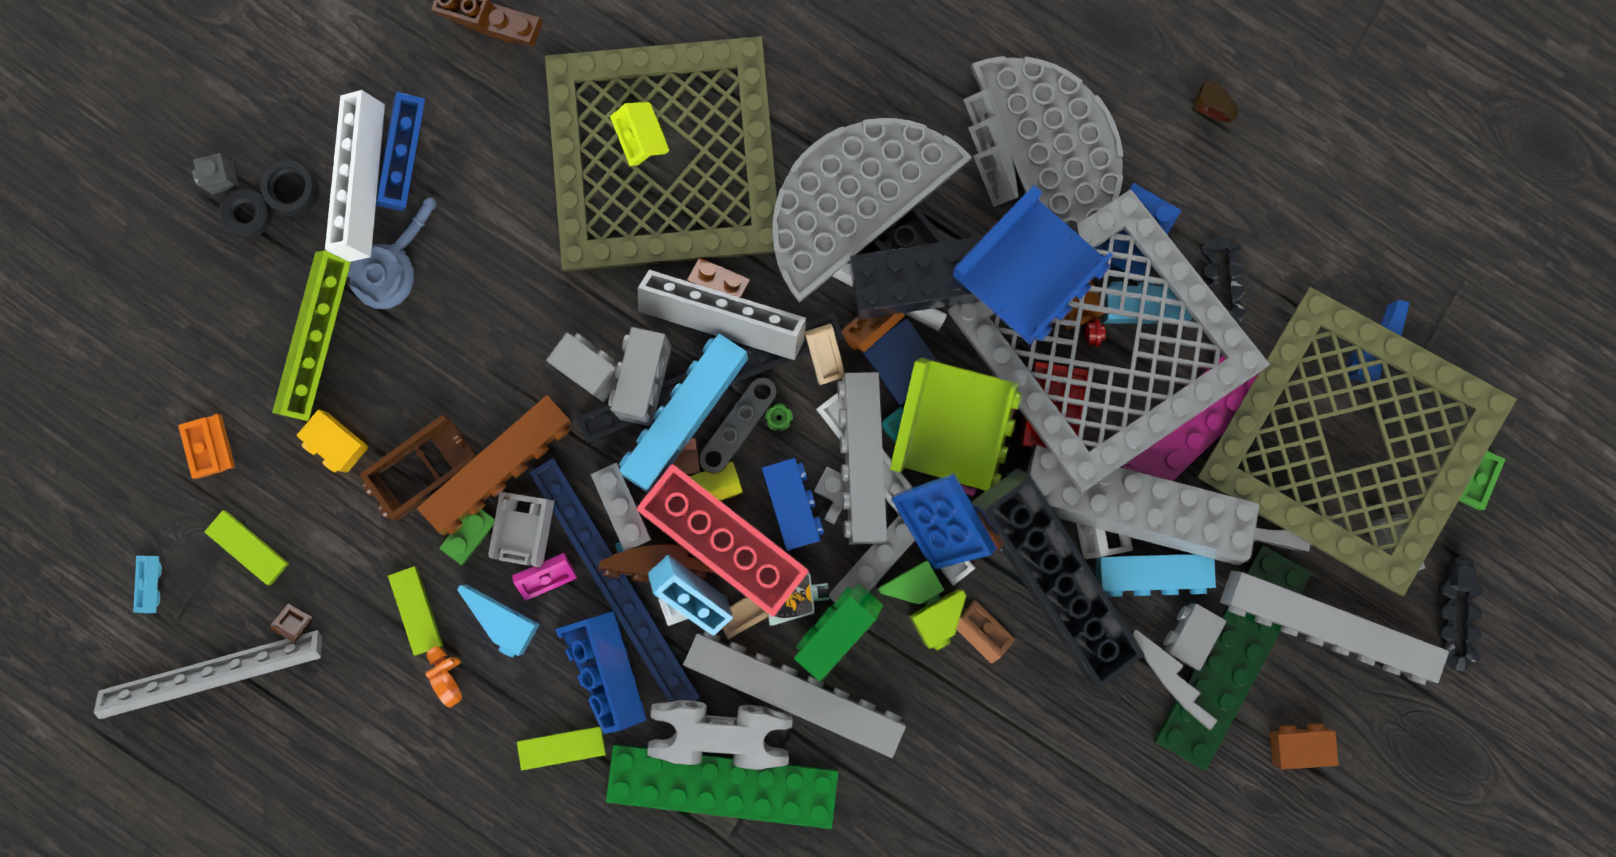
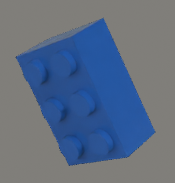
(792, 503)

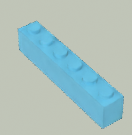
(684, 412)

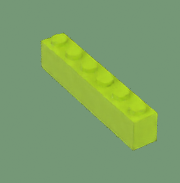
(311, 336)

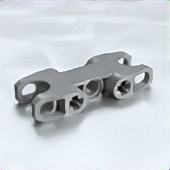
(718, 734)

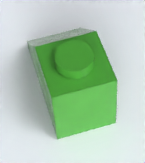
(914, 585)

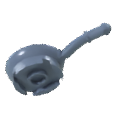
(388, 274)

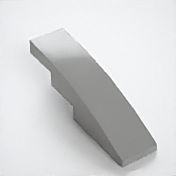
(993, 149)
(1165, 669)

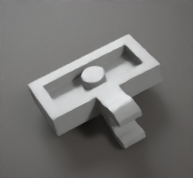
(832, 488)

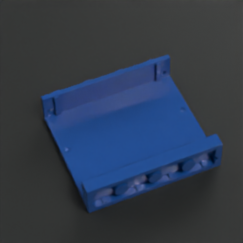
(1031, 268)

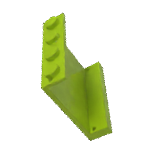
(956, 424)

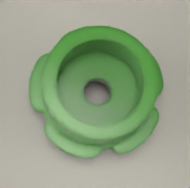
(784, 423)

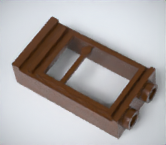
(450, 444)

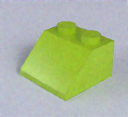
(939, 620)

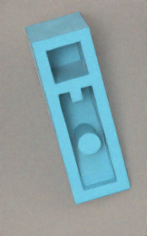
(502, 624)

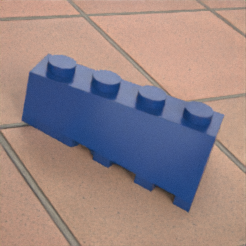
(604, 671)

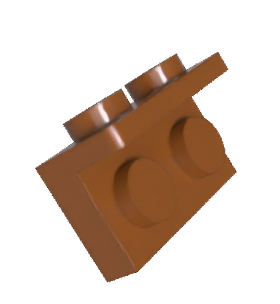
(866, 332)

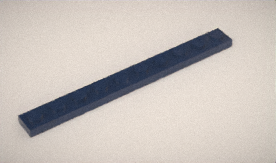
(617, 591)

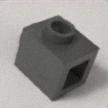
(215, 173)

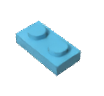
(146, 583)

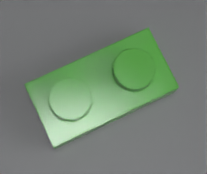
(1483, 481)
(468, 537)

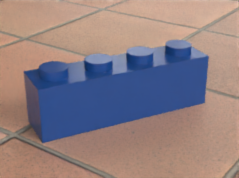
(400, 151)

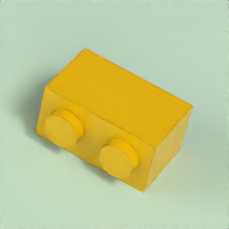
(332, 442)

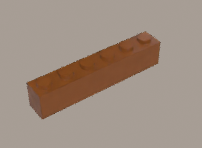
(494, 466)

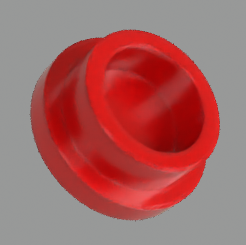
(1095, 332)

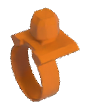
(441, 679)

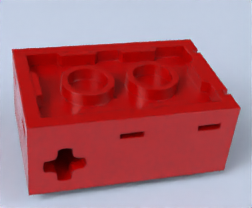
(1028, 437)

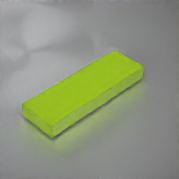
(246, 547)
(415, 610)
(561, 748)

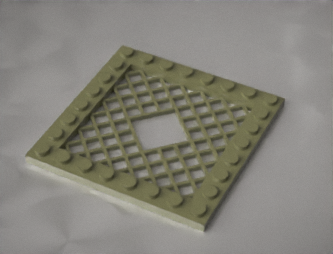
(643, 62)
(1488, 414)

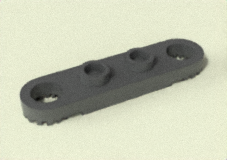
(738, 425)

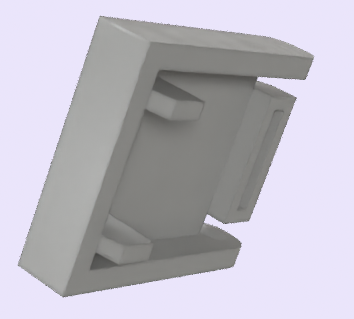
(520, 535)

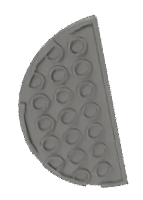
(1056, 134)
(853, 191)

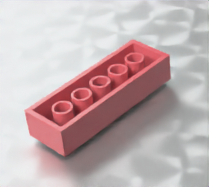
(722, 540)

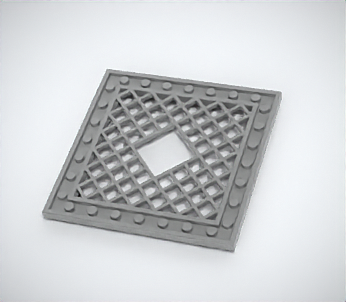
(1193, 294)

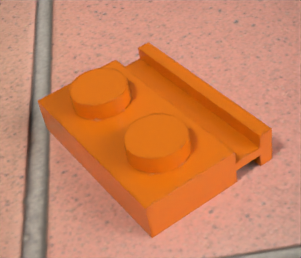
(206, 446)

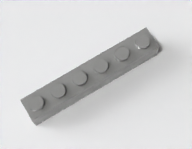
(721, 313)
(863, 458)

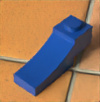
(1393, 320)

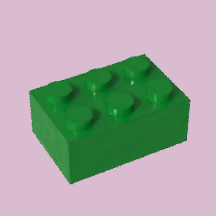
(837, 630)

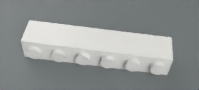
(355, 176)

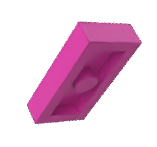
(544, 578)

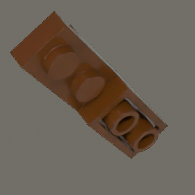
(491, 19)
(642, 560)

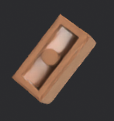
(984, 632)

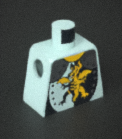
(801, 601)

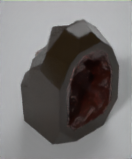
(1215, 102)

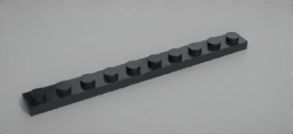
(604, 422)

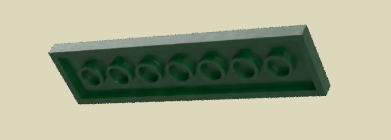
(1229, 667)

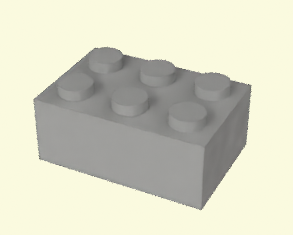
(585, 365)
(640, 376)

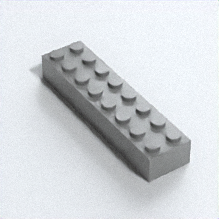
(1151, 510)

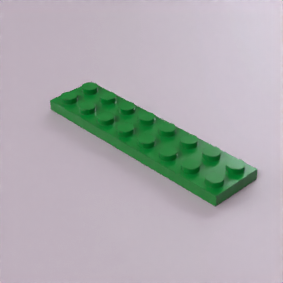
(721, 789)

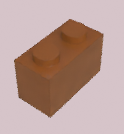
(1303, 747)

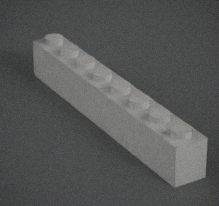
(1336, 627)
(795, 694)

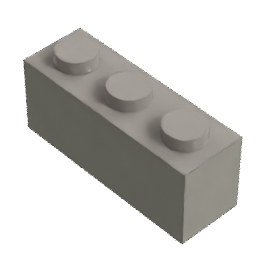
(621, 507)

